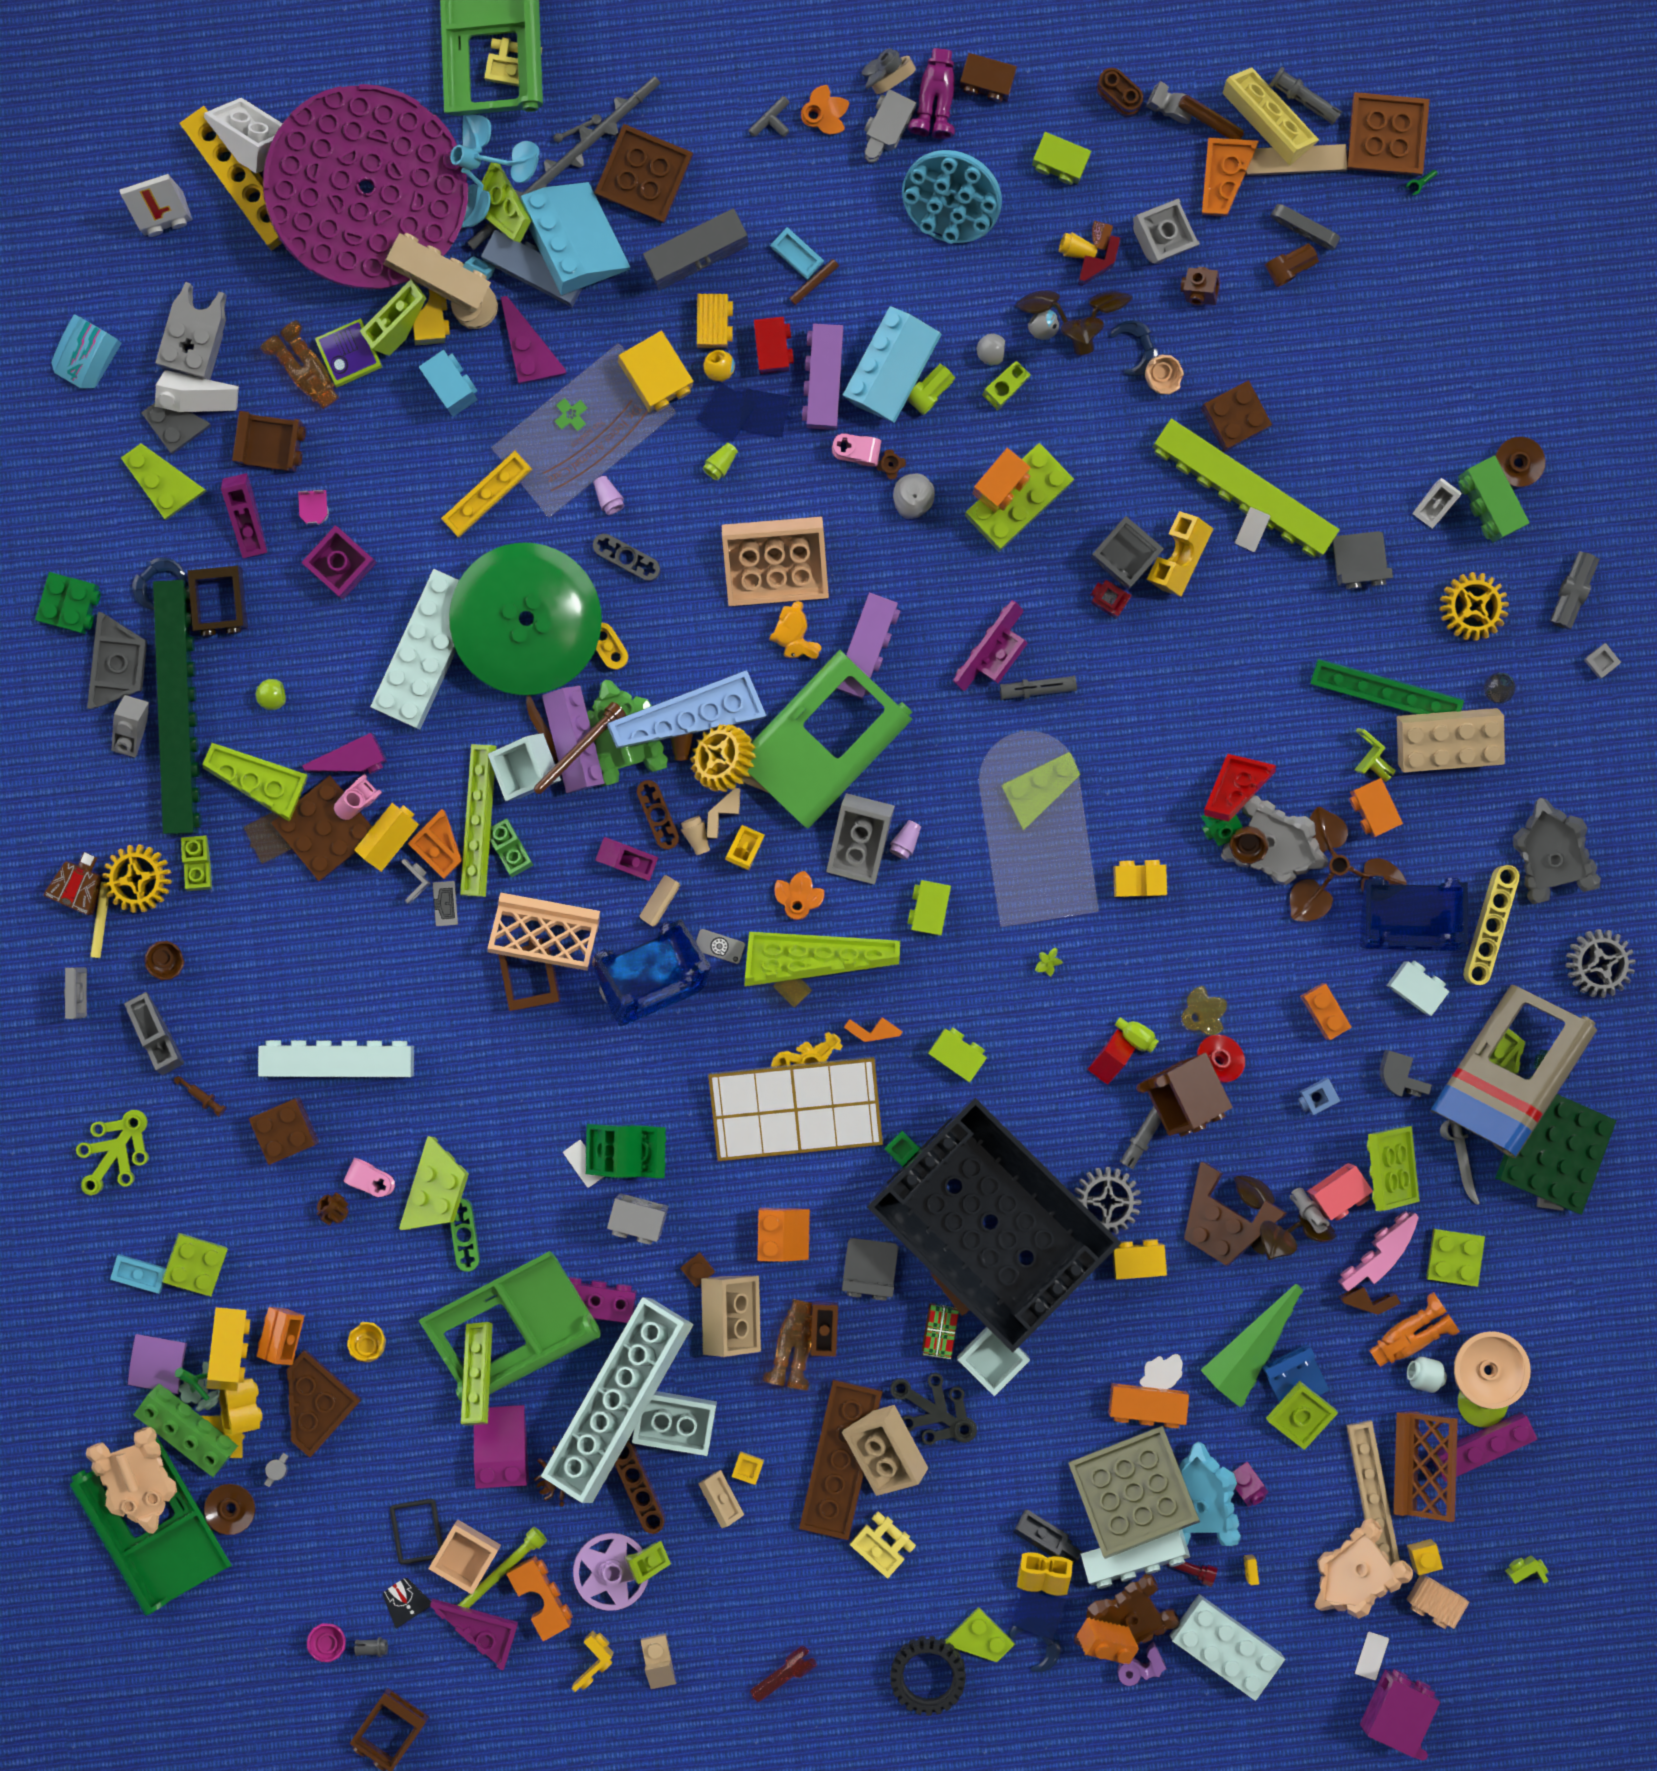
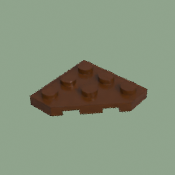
(316, 1402)

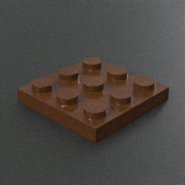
(643, 173)
(317, 832)

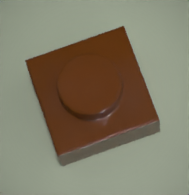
(697, 1268)

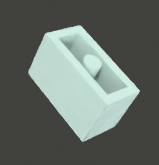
(1418, 988)

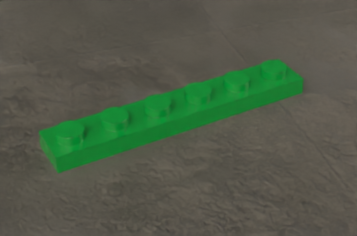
(1382, 689)

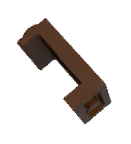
(268, 442)

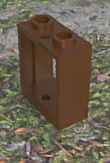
(532, 1001)
(404, 1710)

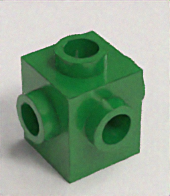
(1220, 830)

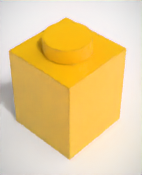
(1425, 1557)

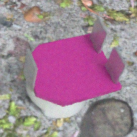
(313, 506)

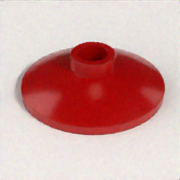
(1227, 1052)

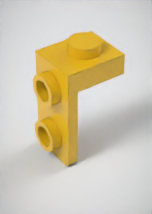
(599, 1646)

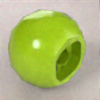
(271, 694)

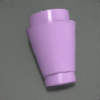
(608, 496)
(905, 840)

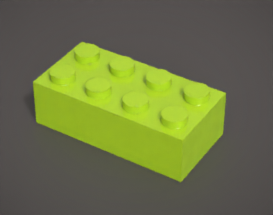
(1044, 486)

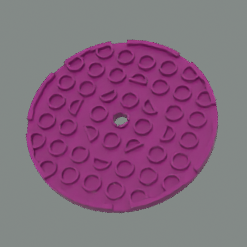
(353, 138)

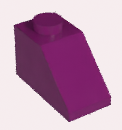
(626, 858)

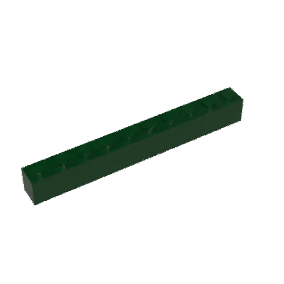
(176, 708)

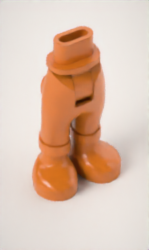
(1400, 1339)

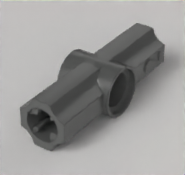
(1574, 590)

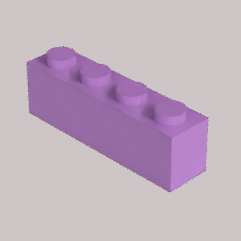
(824, 376)
(869, 639)
(568, 726)

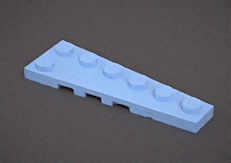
(722, 702)

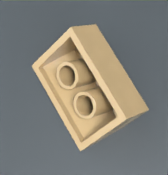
(730, 1315)
(886, 1451)

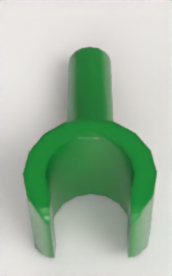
(1422, 181)

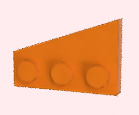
(1224, 173)

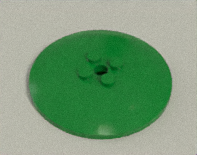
(488, 626)

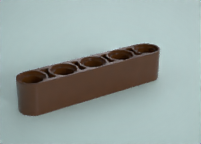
(643, 1483)

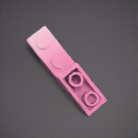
(1389, 1245)

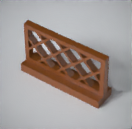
(1408, 1465)

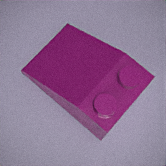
(501, 1448)

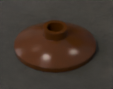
(1531, 456)
(221, 1518)

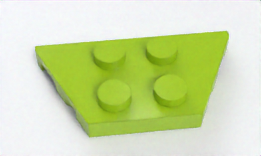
(435, 1189)

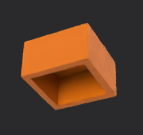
(1001, 480)

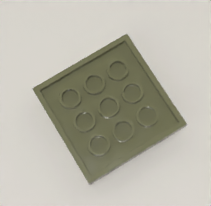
(1133, 1492)

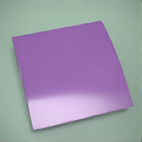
(155, 1362)

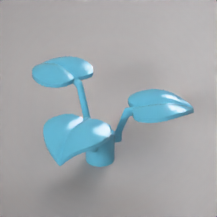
(475, 136)

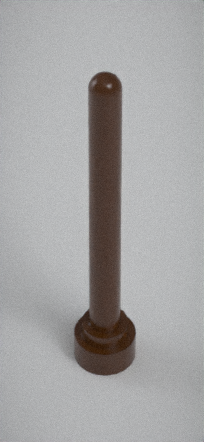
(612, 713)

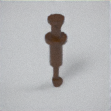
(207, 1100)

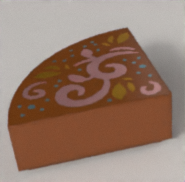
(1101, 234)

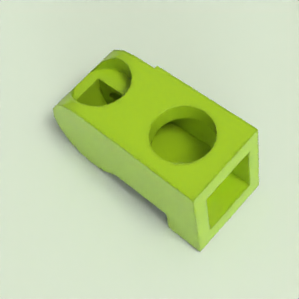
(1006, 385)

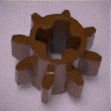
(332, 1208)

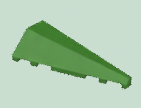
(1240, 1362)

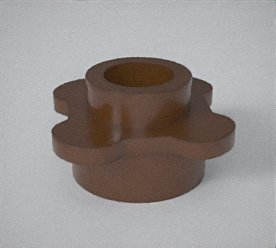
(898, 463)

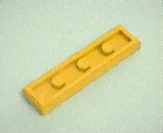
(487, 494)

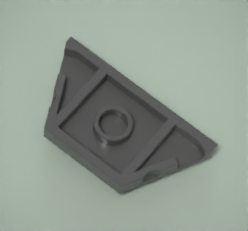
(116, 663)

